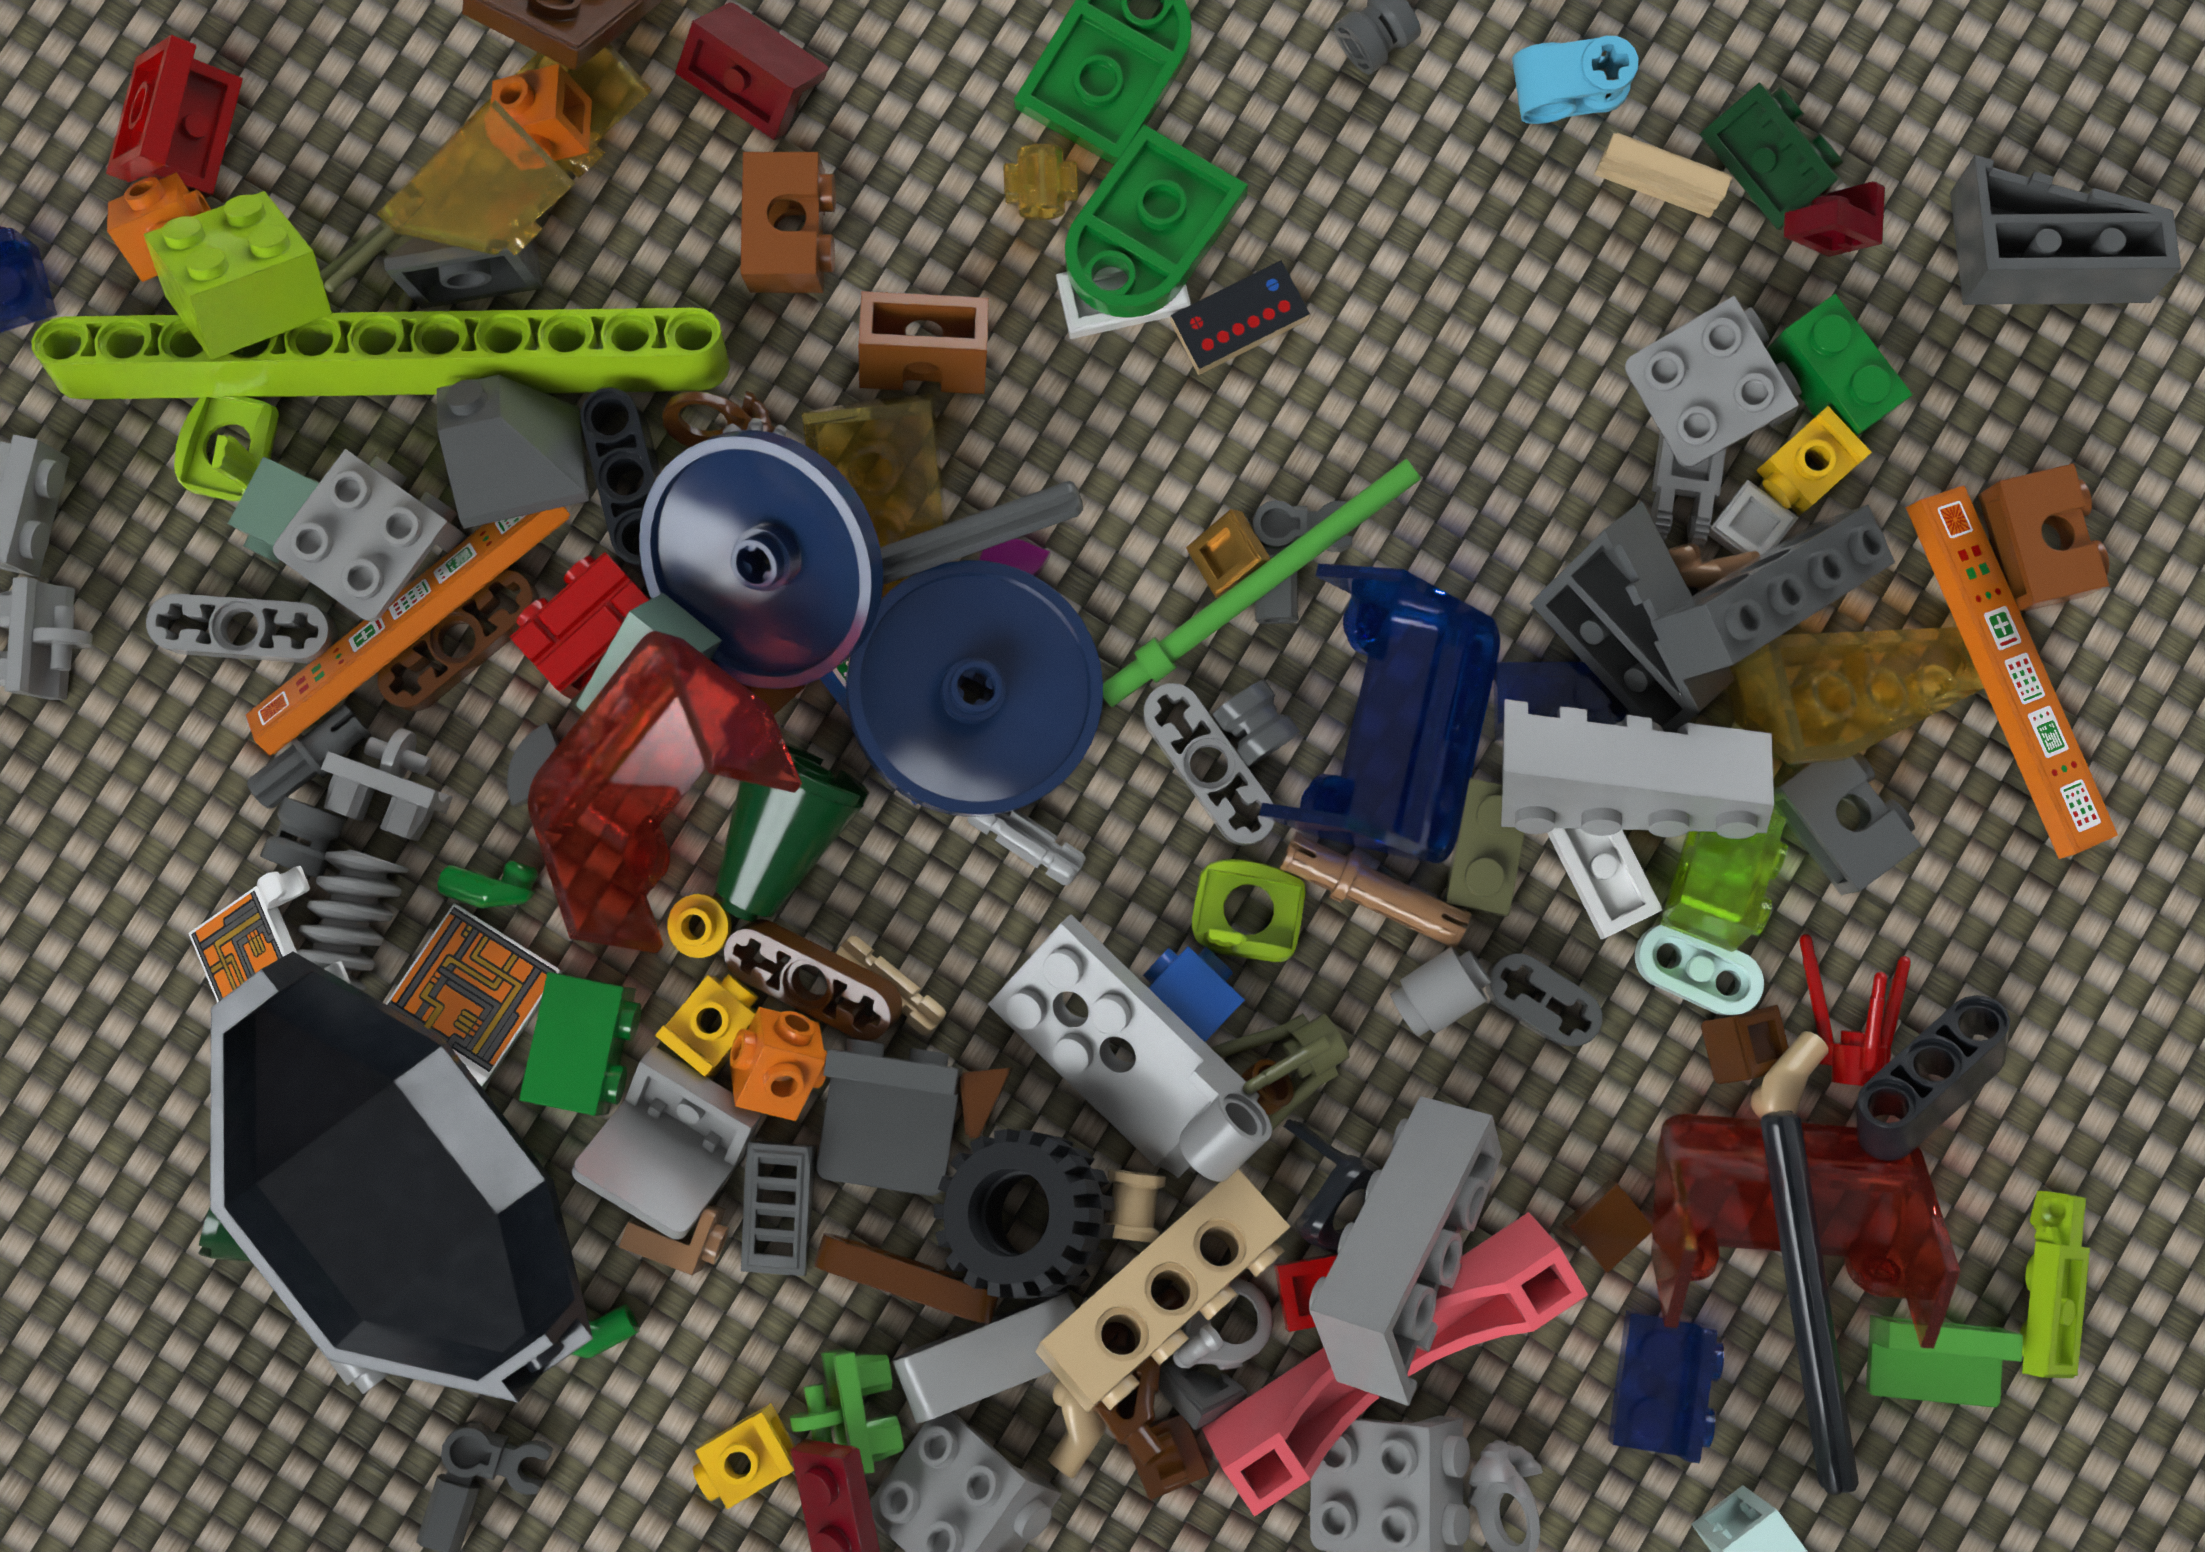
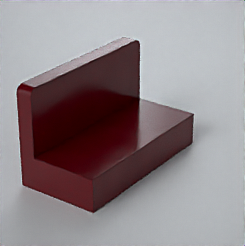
(748, 68)

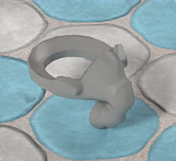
(1207, 1346)
(1495, 1477)

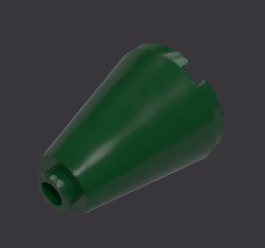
(782, 835)

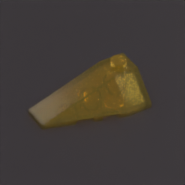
(888, 458)
(1848, 689)

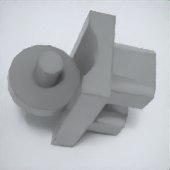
(39, 638)
(355, 784)

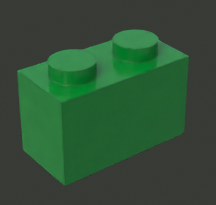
(1839, 367)
(580, 1044)

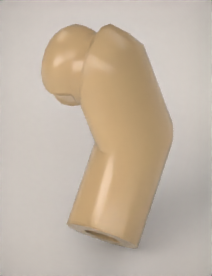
(1787, 1078)
(1082, 1433)

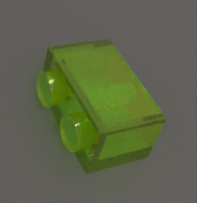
(1723, 885)

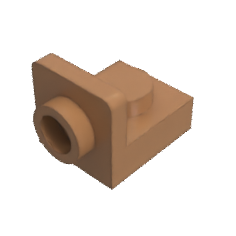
(682, 1254)

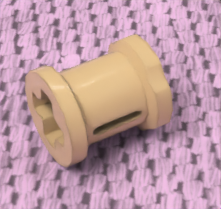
(1135, 1204)

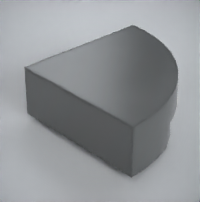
(528, 760)
(1199, 1395)

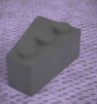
(2055, 244)
(1605, 614)

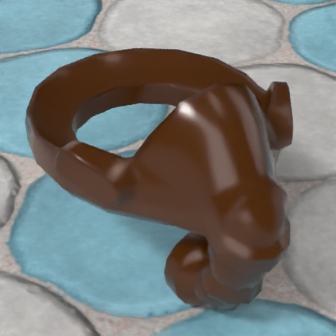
(732, 412)

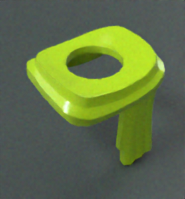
(231, 463)
(1211, 928)

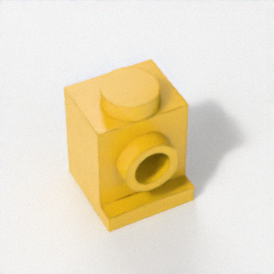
(1829, 445)
(691, 1042)
(762, 1440)

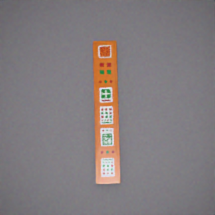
(407, 619)
(2011, 672)

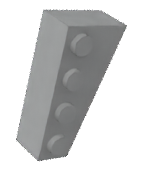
(1632, 776)
(1405, 1246)

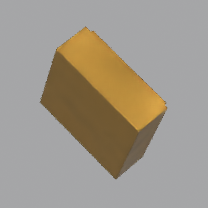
(1227, 552)

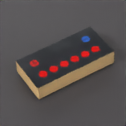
(1239, 317)

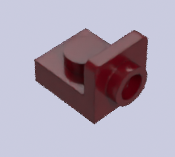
(1840, 220)

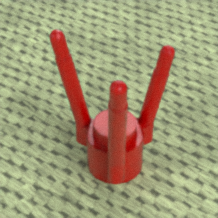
(1859, 1052)

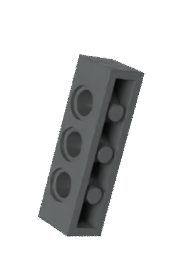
(1772, 593)

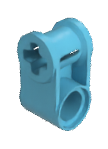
(1563, 78)

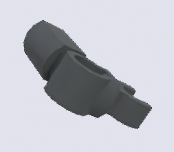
(1277, 527)
(466, 1453)

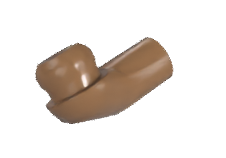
(1705, 573)

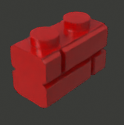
(579, 623)

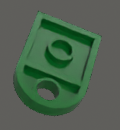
(1106, 73)
(1151, 221)

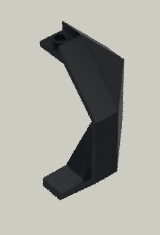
(385, 1189)

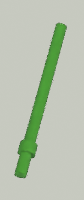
(1158, 657)

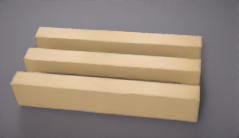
(1663, 175)

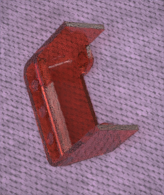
(628, 767)
(1867, 1209)

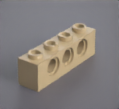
(1230, 1212)

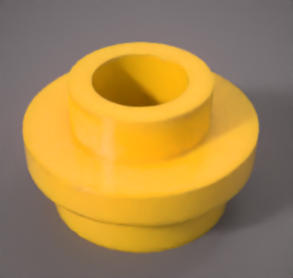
(716, 922)

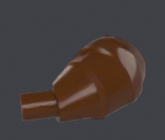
(1133, 1415)

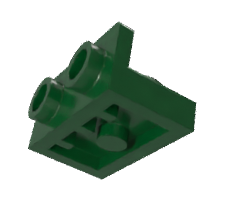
(1772, 154)

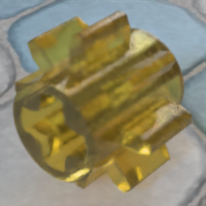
(1040, 182)

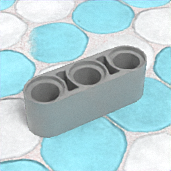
(979, 1358)

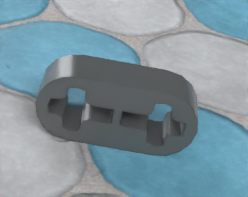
(1552, 987)

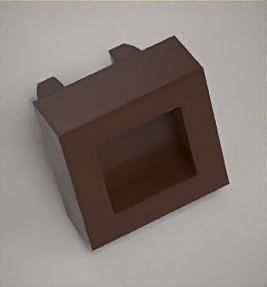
(1179, 1464)

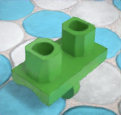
(847, 1380)

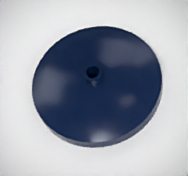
(764, 555)
(1009, 641)

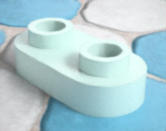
(1696, 971)

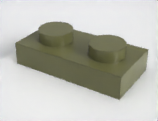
(1484, 855)

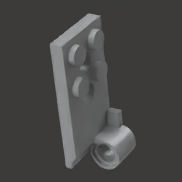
(1176, 1098)

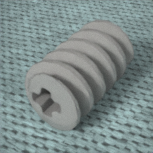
(350, 911)

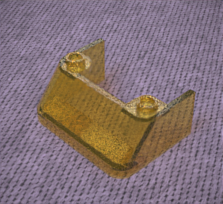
(495, 179)

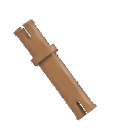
(1374, 890)

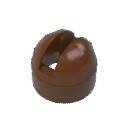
(1272, 1096)

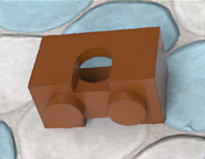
(773, 189)
(892, 357)
(2033, 570)

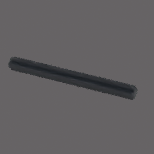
(1809, 1301)

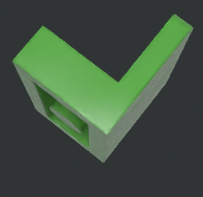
(1959, 1369)

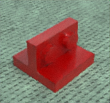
(174, 118)

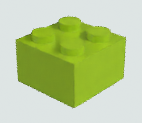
(238, 274)

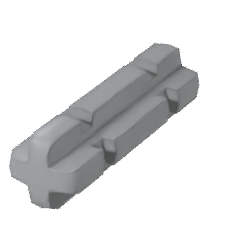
(1033, 844)

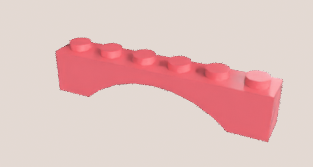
(1289, 1425)

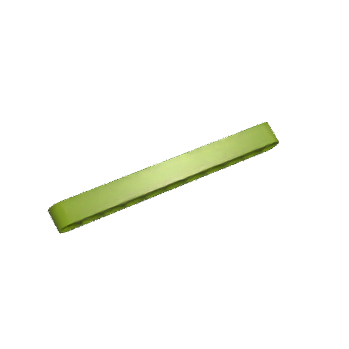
(390, 354)

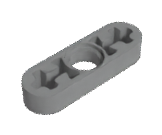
(225, 608)
(1168, 735)

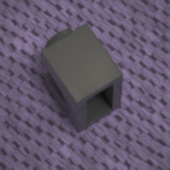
(1846, 857)

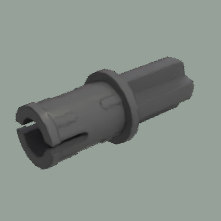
(306, 757)

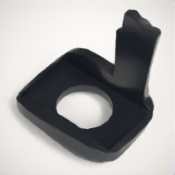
(1348, 1176)

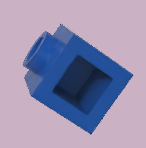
(1195, 988)

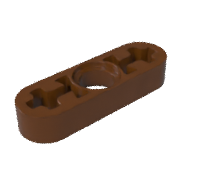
(432, 682)
(787, 987)
(904, 1277)

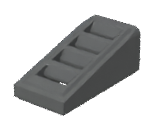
(779, 1153)

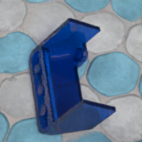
(1412, 720)

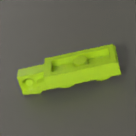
(2056, 1286)

